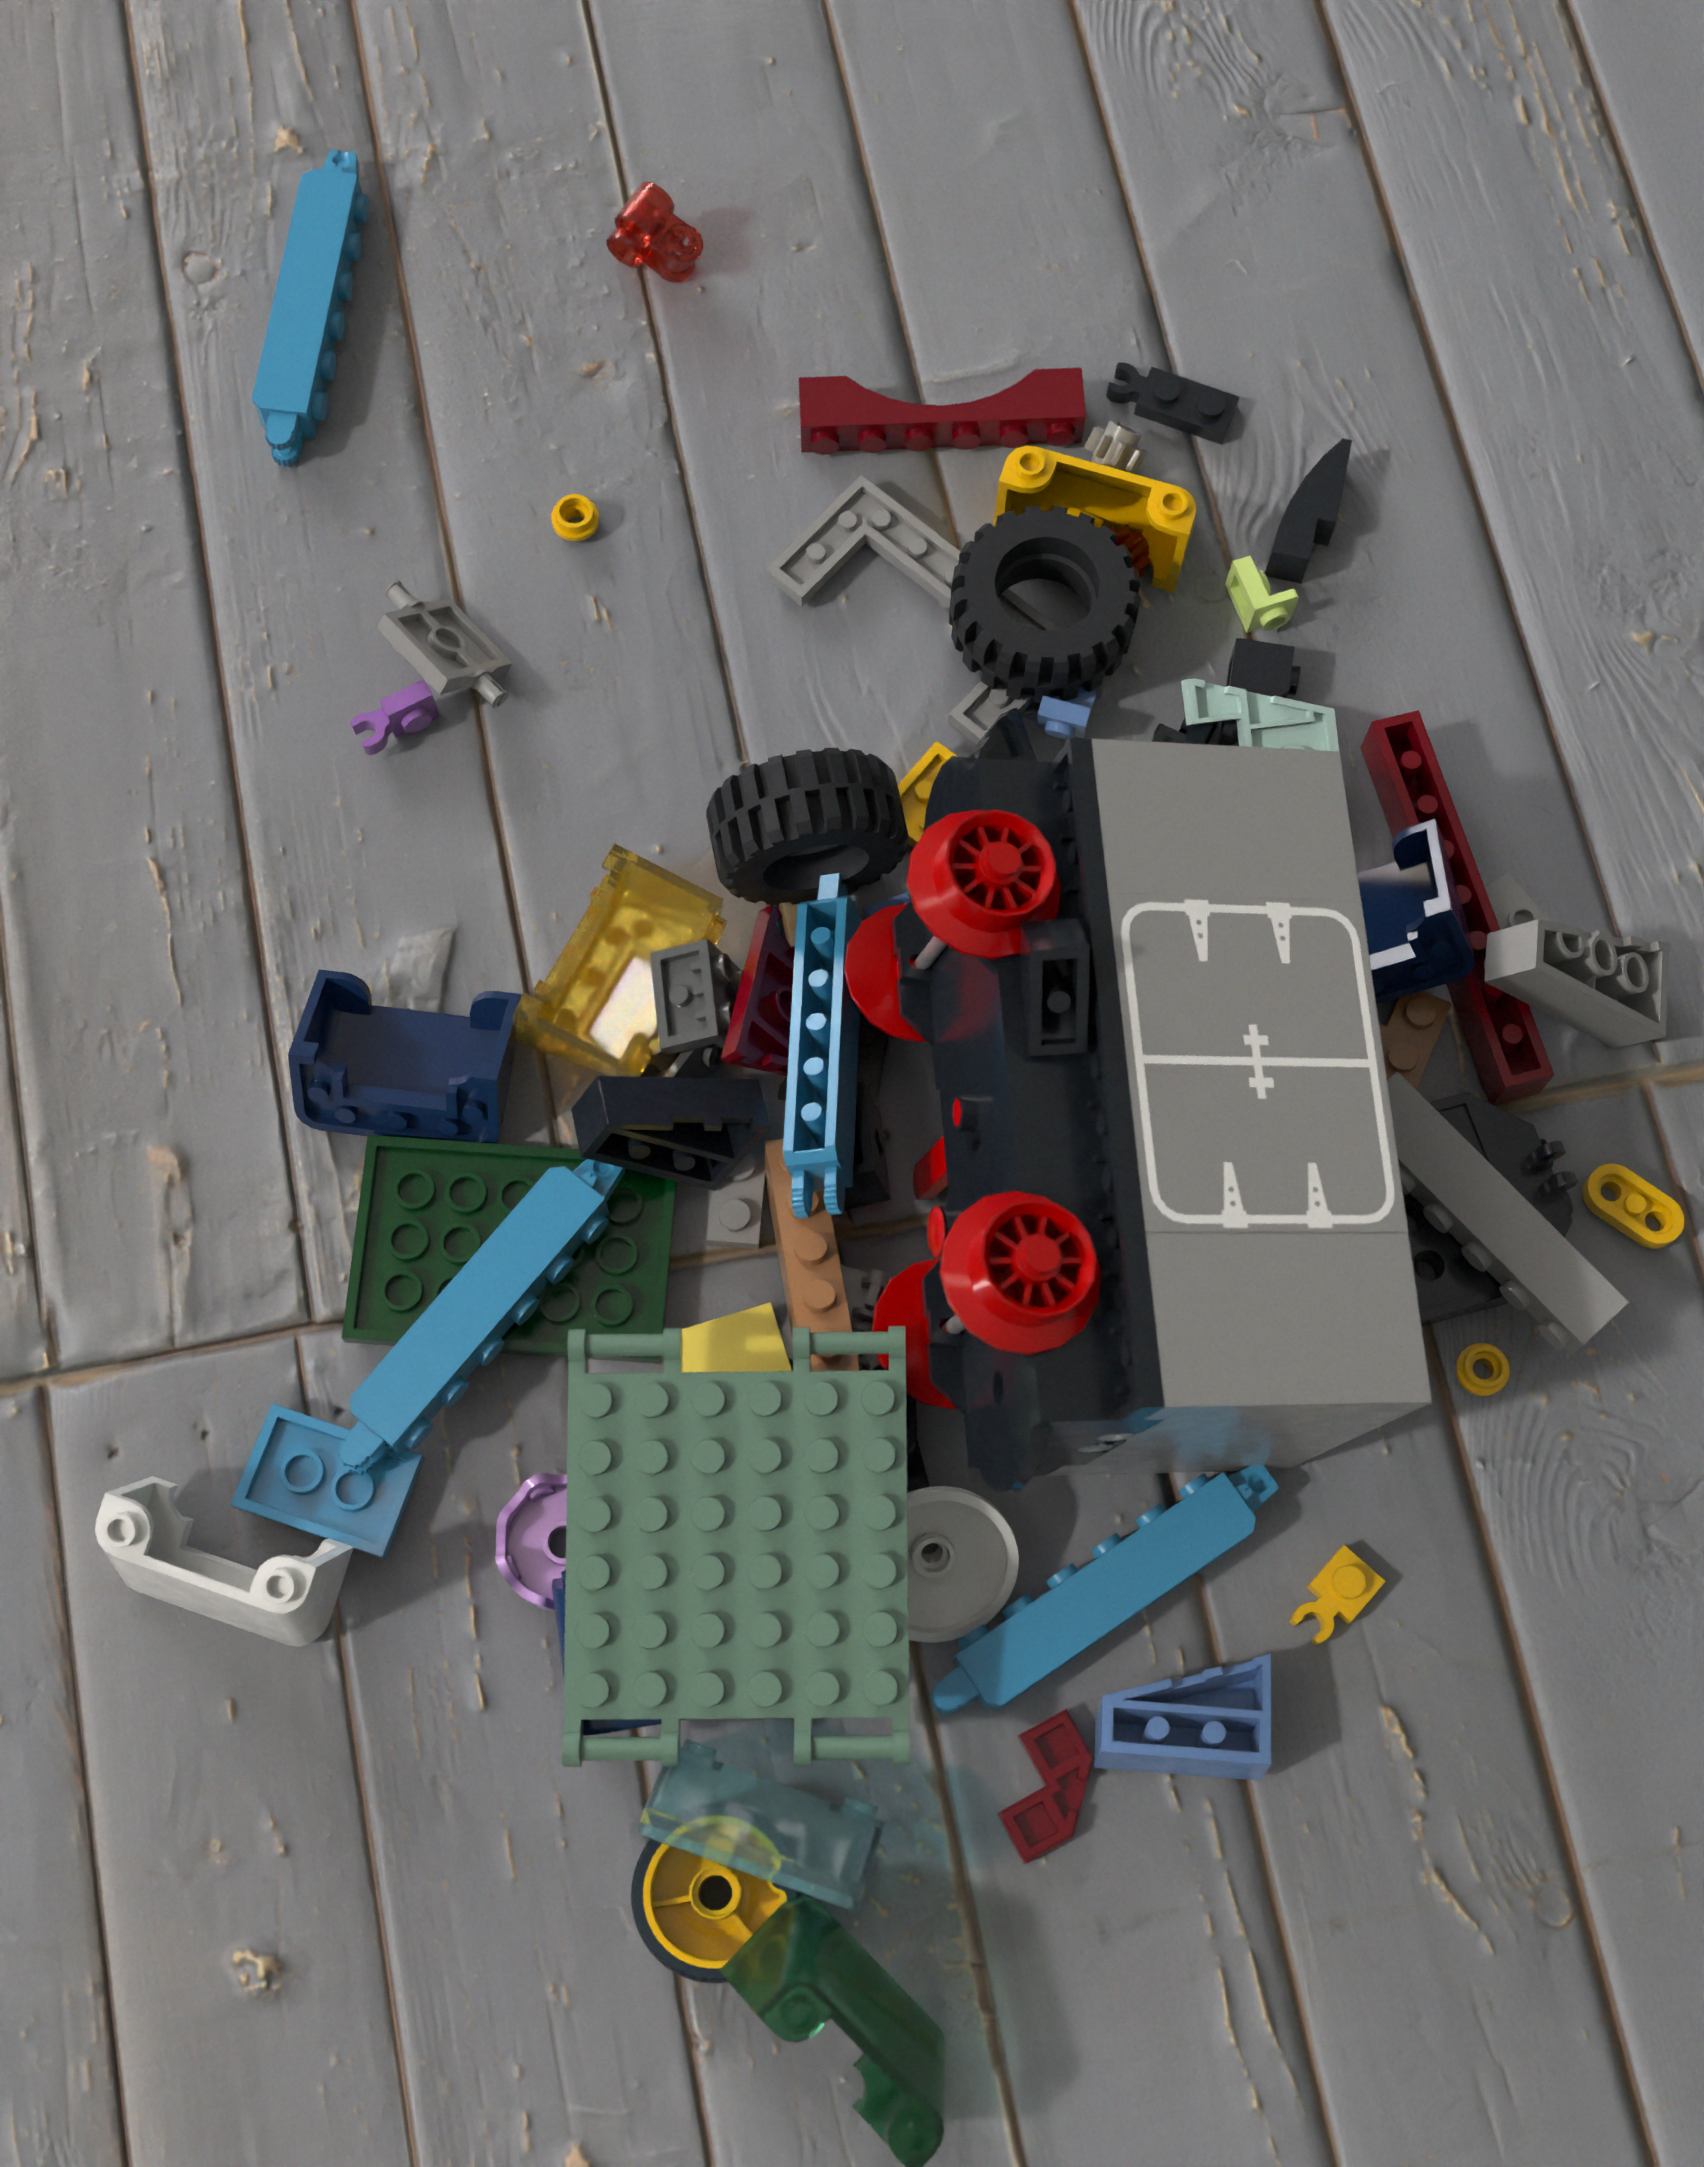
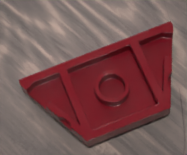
(762, 1009)

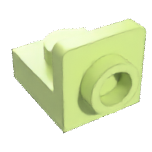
(1252, 599)

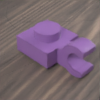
(400, 713)

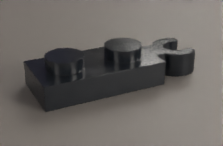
(1175, 401)

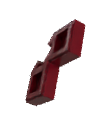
(1053, 1811)

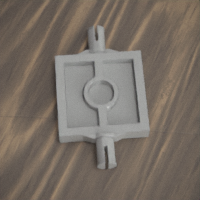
(444, 645)

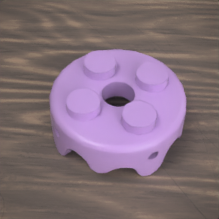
(525, 1537)

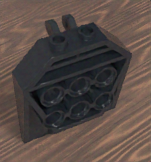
(1526, 1164)

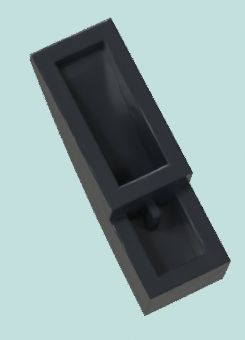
(1309, 515)

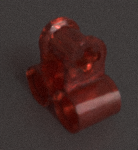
(653, 234)

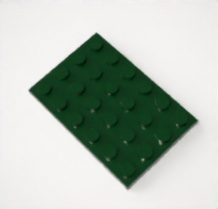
(440, 1200)

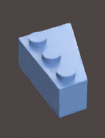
(1191, 1725)

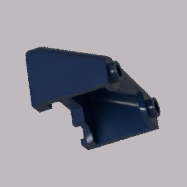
(1414, 917)
(401, 1069)

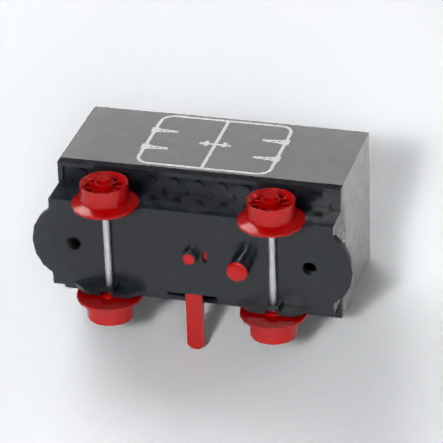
(1204, 1212)

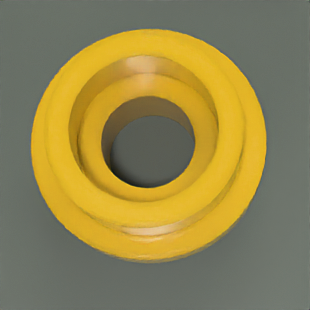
(575, 506)
(1493, 1359)

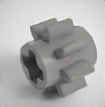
(1116, 446)

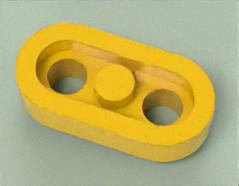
(1633, 1203)

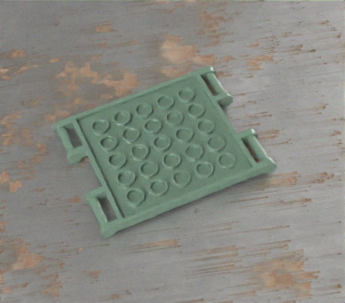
(736, 1546)

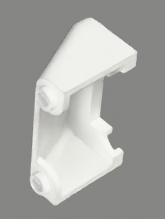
(282, 1600)

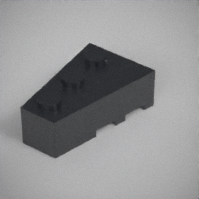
(671, 1125)

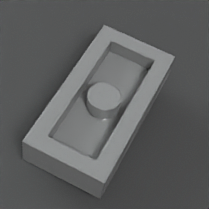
(738, 1204)

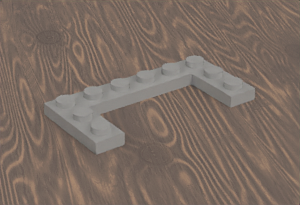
(874, 518)

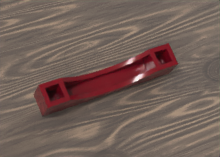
(847, 417)

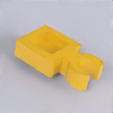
(1341, 1590)

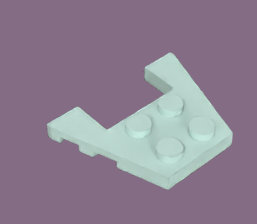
(1261, 718)

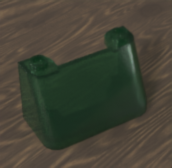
(813, 1970)

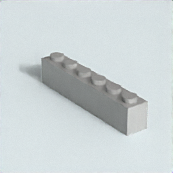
(1497, 1225)

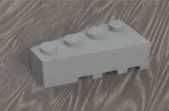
(1584, 978)

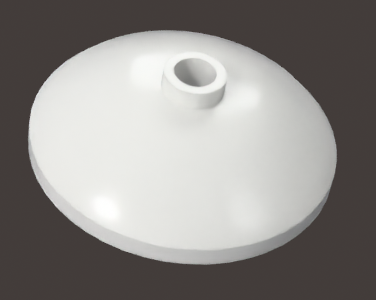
(969, 1571)

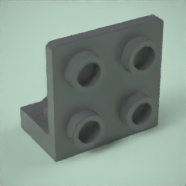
(693, 995)

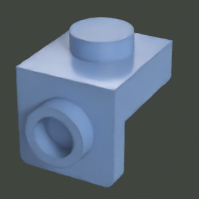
(1066, 717)

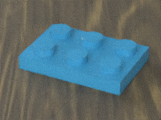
(304, 1485)

